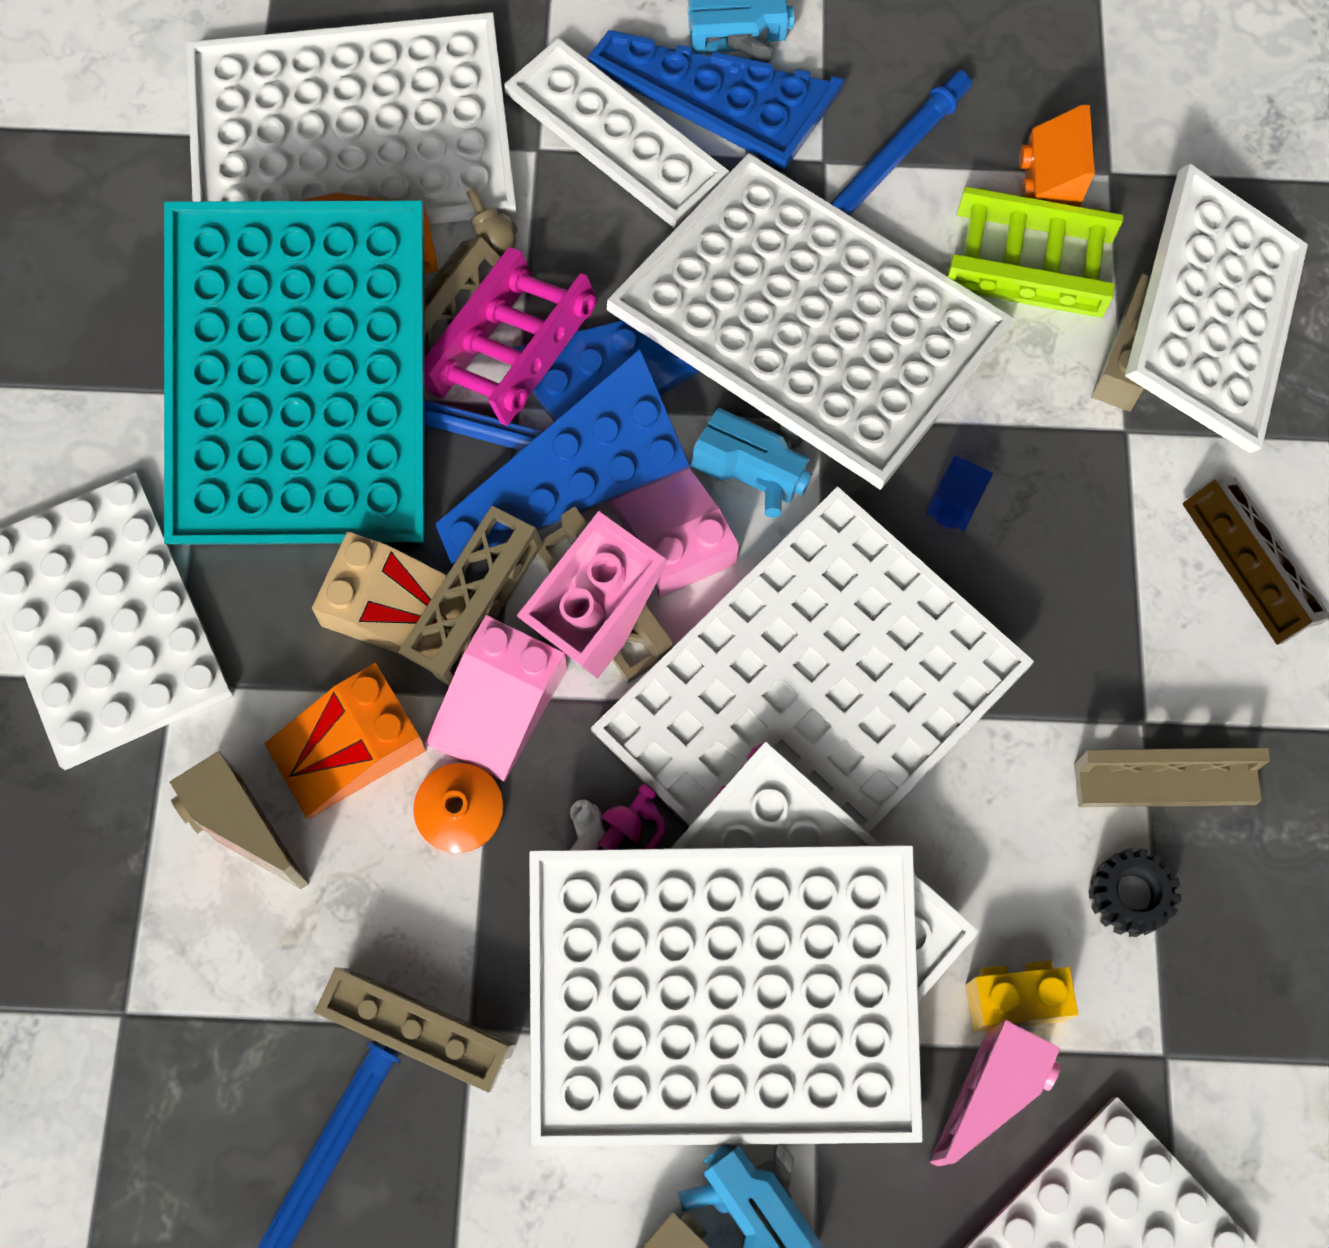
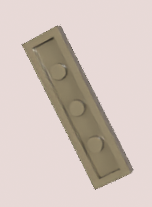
(451, 279)
(488, 599)
(646, 628)
(1170, 777)
(414, 1028)

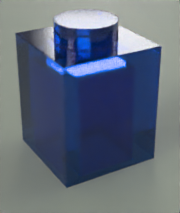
(959, 493)

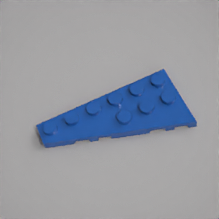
(726, 94)
(594, 356)

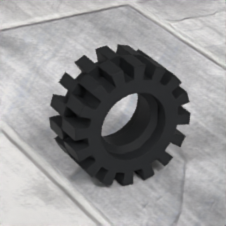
(1157, 878)

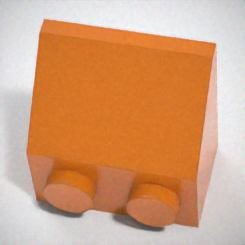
(1059, 159)

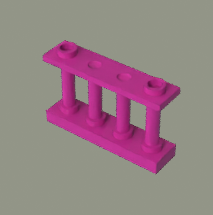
(479, 318)

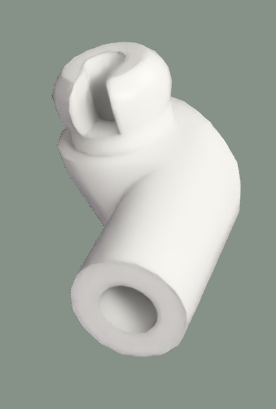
(587, 824)

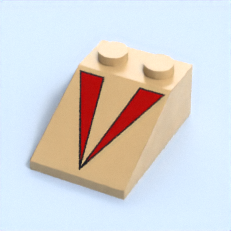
(381, 595)

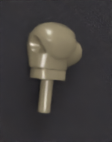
(494, 228)

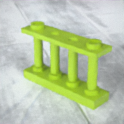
(1028, 285)

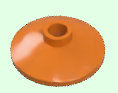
(473, 823)

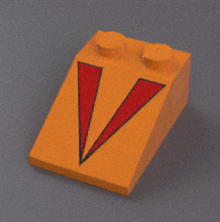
(344, 742)

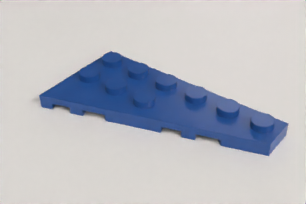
(590, 455)

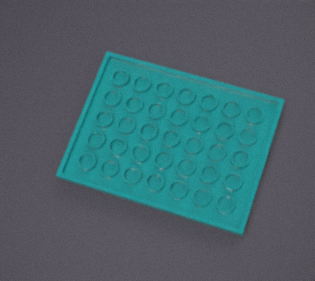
(294, 372)

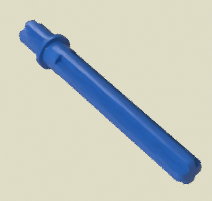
(941, 102)
(478, 426)
(330, 1146)

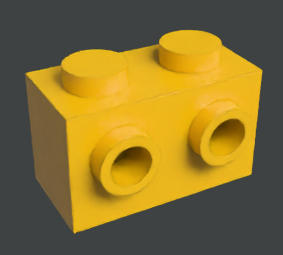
(1023, 998)

